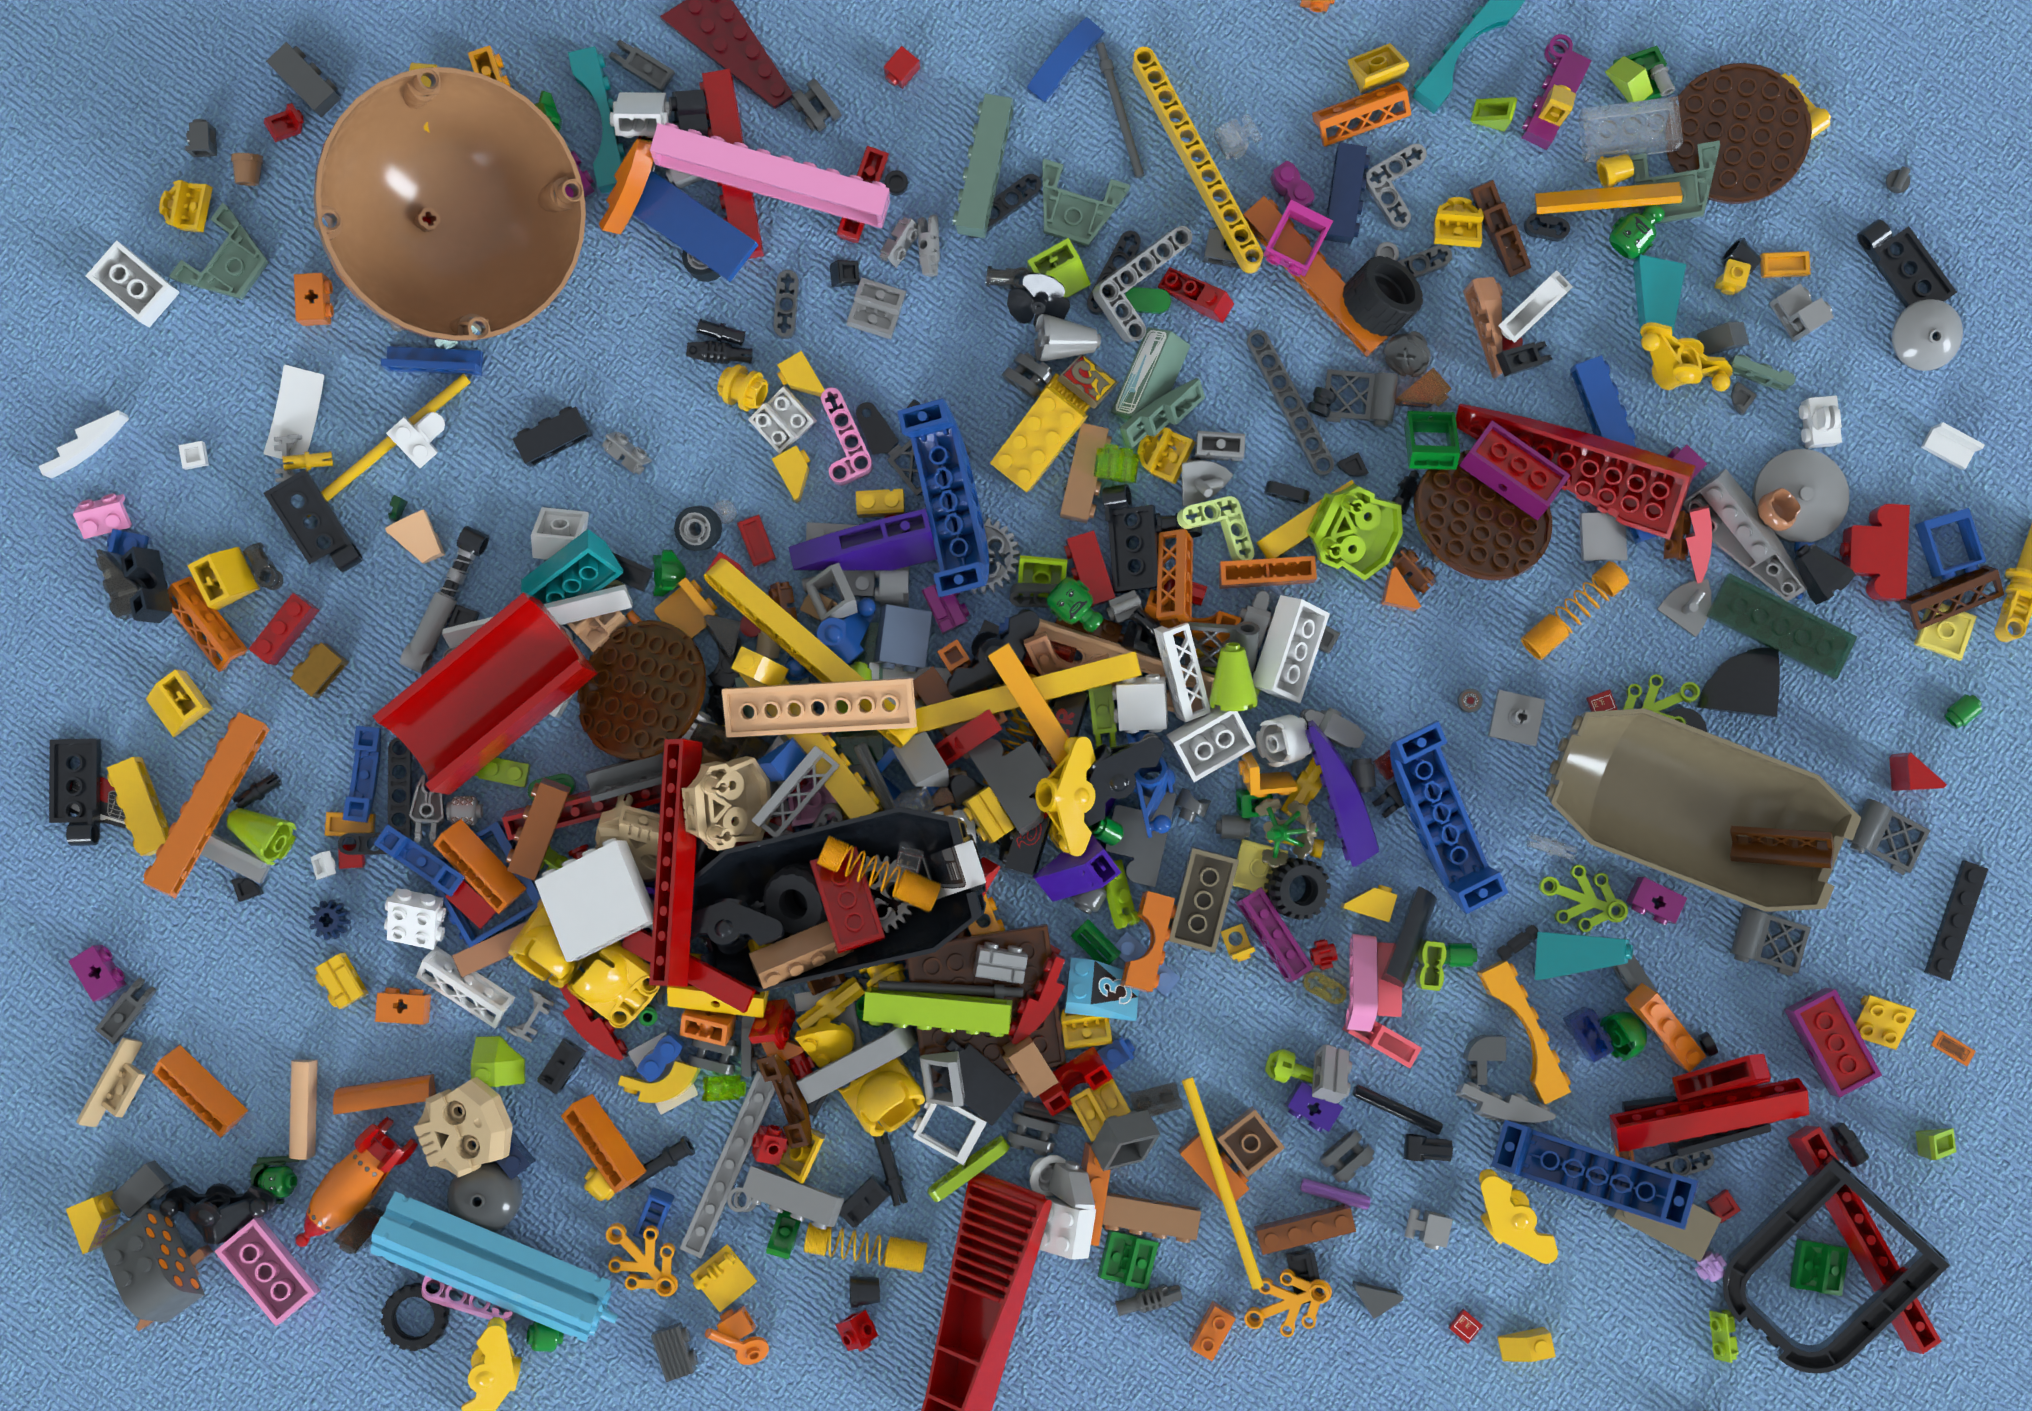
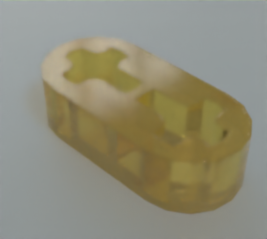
(1327, 982)

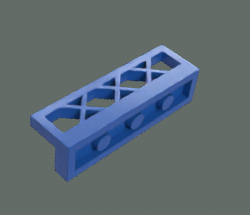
(433, 360)

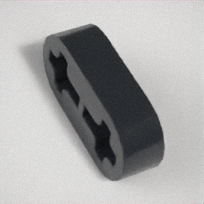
(1545, 232)
(1287, 492)

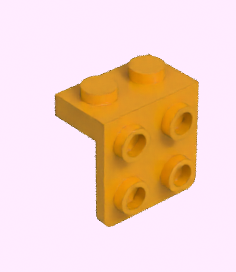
(686, 608)
(1264, 783)

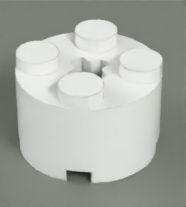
(1283, 740)

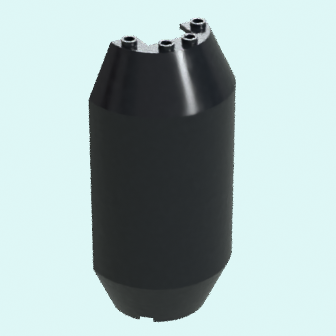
(747, 869)

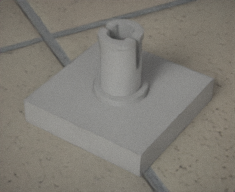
(1516, 718)

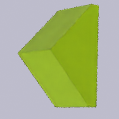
(1630, 79)
(1494, 112)
(1935, 1143)

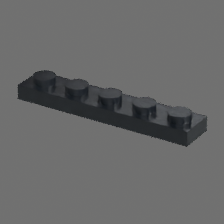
(1956, 920)

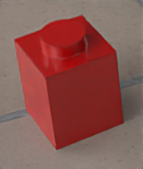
(901, 68)

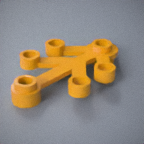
(643, 1262)
(1290, 1301)

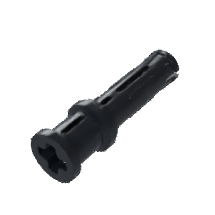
(669, 1157)

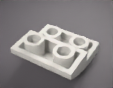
(782, 420)

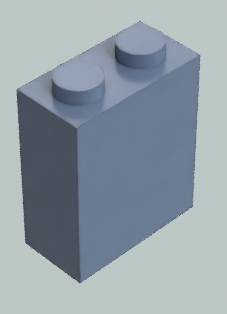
(902, 638)

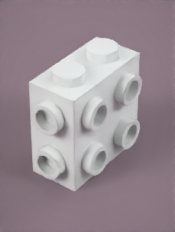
(639, 113)
(1141, 704)
(415, 918)

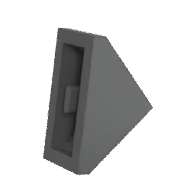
(1723, 337)
(1377, 1298)

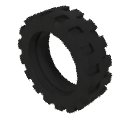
(400, 1337)

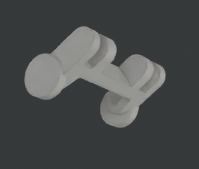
(287, 443)
(520, 1030)

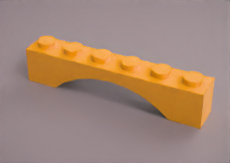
(1545, 1075)

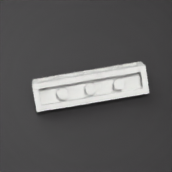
(1173, 671)
(475, 986)

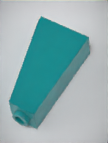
(1657, 290)
(1571, 954)

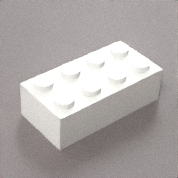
(1290, 649)

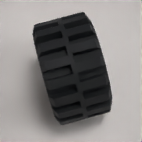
(1314, 893)

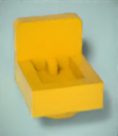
(1733, 278)

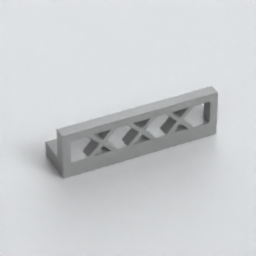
(787, 788)
(235, 858)

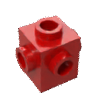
(769, 1144)
(857, 1331)

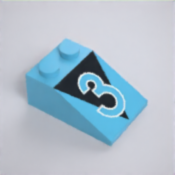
(1097, 991)

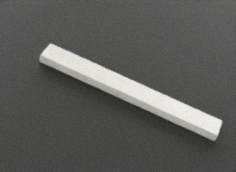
(563, 611)

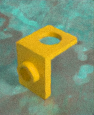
(1241, 951)

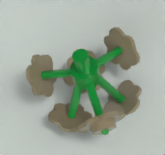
(1278, 831)

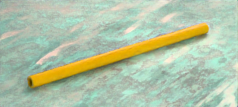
(387, 444)
(1222, 1183)

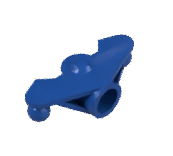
(839, 636)
(1153, 789)

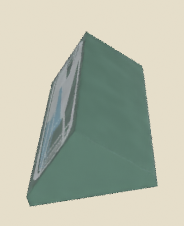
(1151, 371)

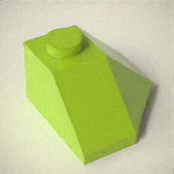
(496, 1062)

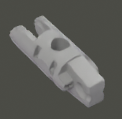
(929, 245)

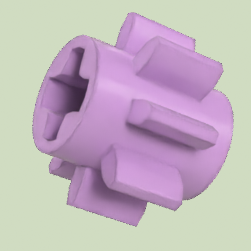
(1711, 1266)

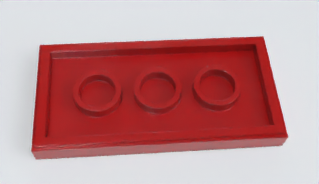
(848, 905)

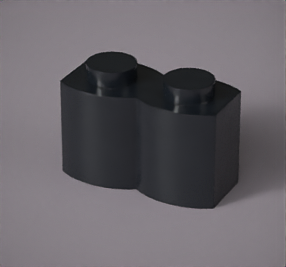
(689, 110)

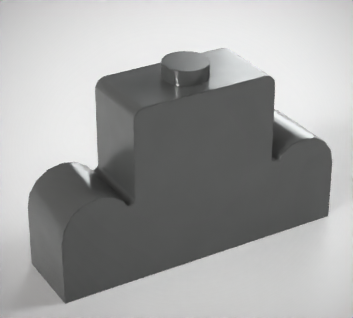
(1013, 779)
(1135, 842)

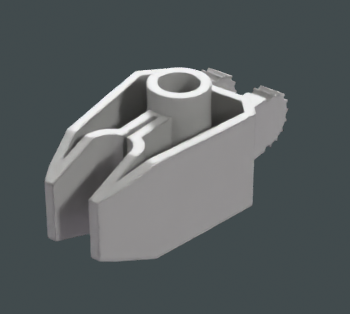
(1258, 613)
(1335, 727)
(426, 811)

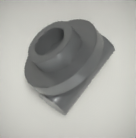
(1898, 180)

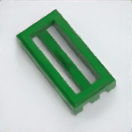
(1097, 941)

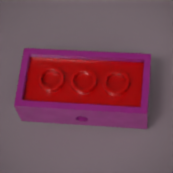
(1514, 470)
(1832, 1042)

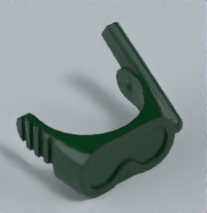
(263, 1163)

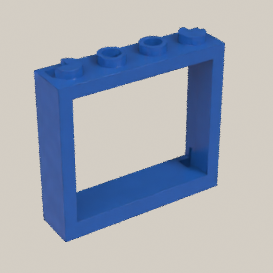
(457, 917)

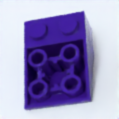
(1075, 875)

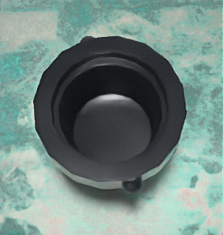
(1743, 253)
(863, 1291)

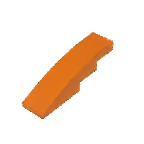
(629, 187)

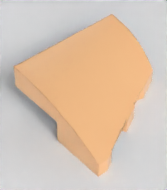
(417, 536)
(597, 629)

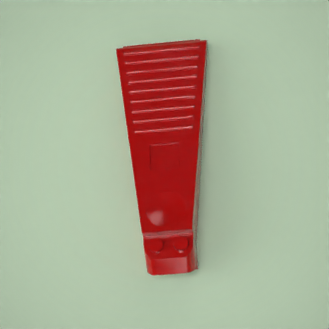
(985, 1292)

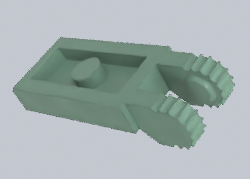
(1761, 373)

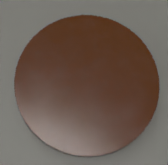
(1759, 127)
(1476, 526)
(643, 691)

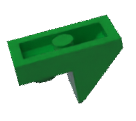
(783, 1235)

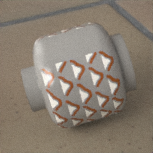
(464, 808)

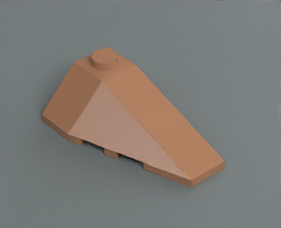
(1485, 307)

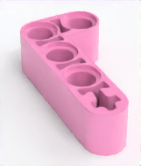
(844, 433)
(1363, 983)
(464, 1305)

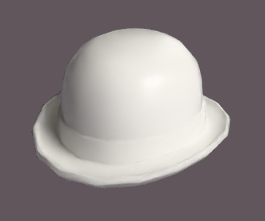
(1041, 1173)

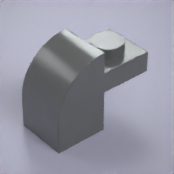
(1484, 1049)

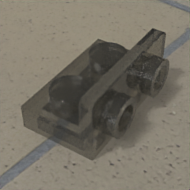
(1157, 1099)

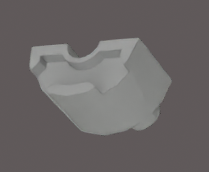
(893, 587)

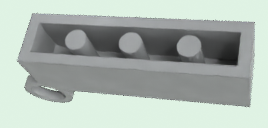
(787, 1195)

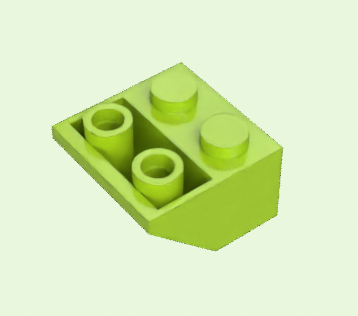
(1064, 265)

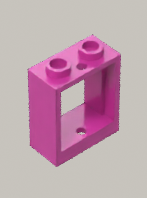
(1307, 217)

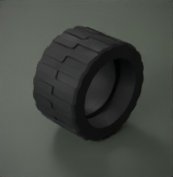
(1382, 296)

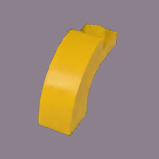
(672, 1086)

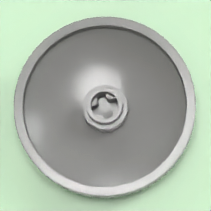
(1815, 484)

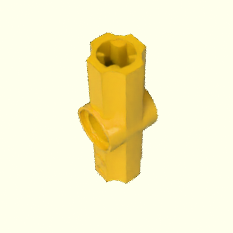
(1308, 786)
(832, 1003)

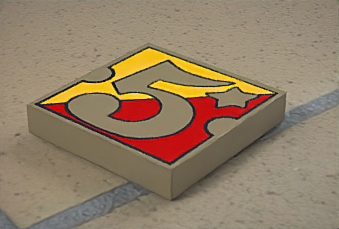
(1088, 381)

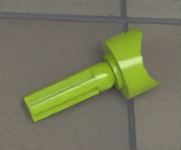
(1287, 1067)

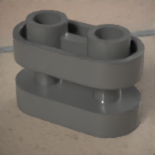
(802, 103)
(1028, 364)
(720, 1066)
(1041, 1144)
(1345, 1169)

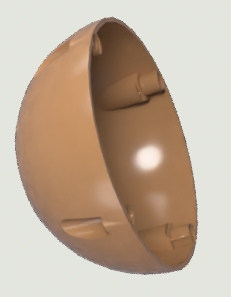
(482, 177)

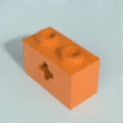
(306, 288)
(389, 1011)
(708, 1026)
(1212, 1331)

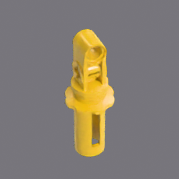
(2018, 603)

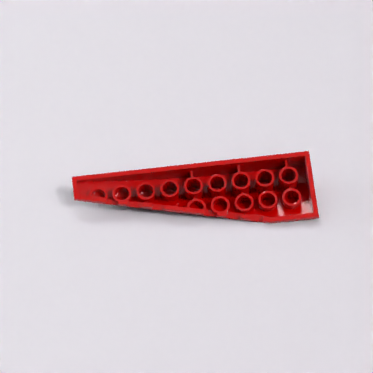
(1619, 479)

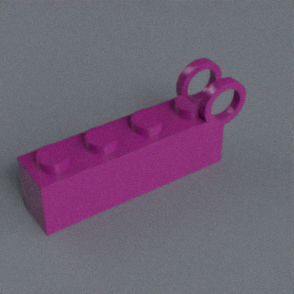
(1568, 71)

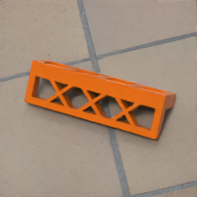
(1361, 105)
(1183, 577)
(207, 620)

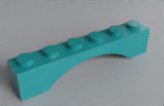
(588, 72)
(1437, 86)

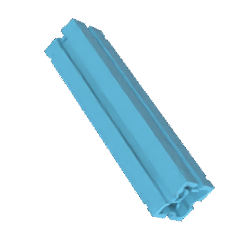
(492, 1267)

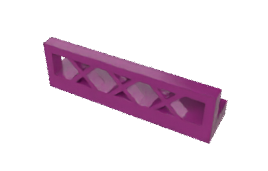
(1274, 935)

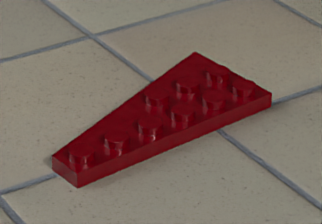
(727, 39)

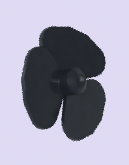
(1045, 299)

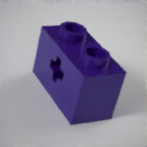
(1322, 1118)

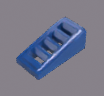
(657, 1200)

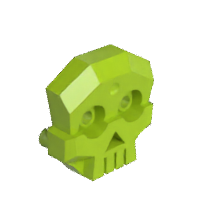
(1371, 538)

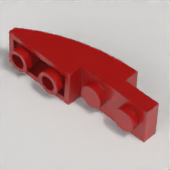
(968, 737)
(1034, 1010)
(595, 1031)

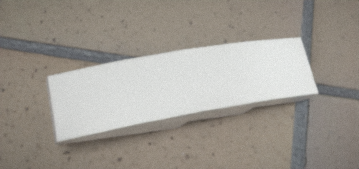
(90, 439)

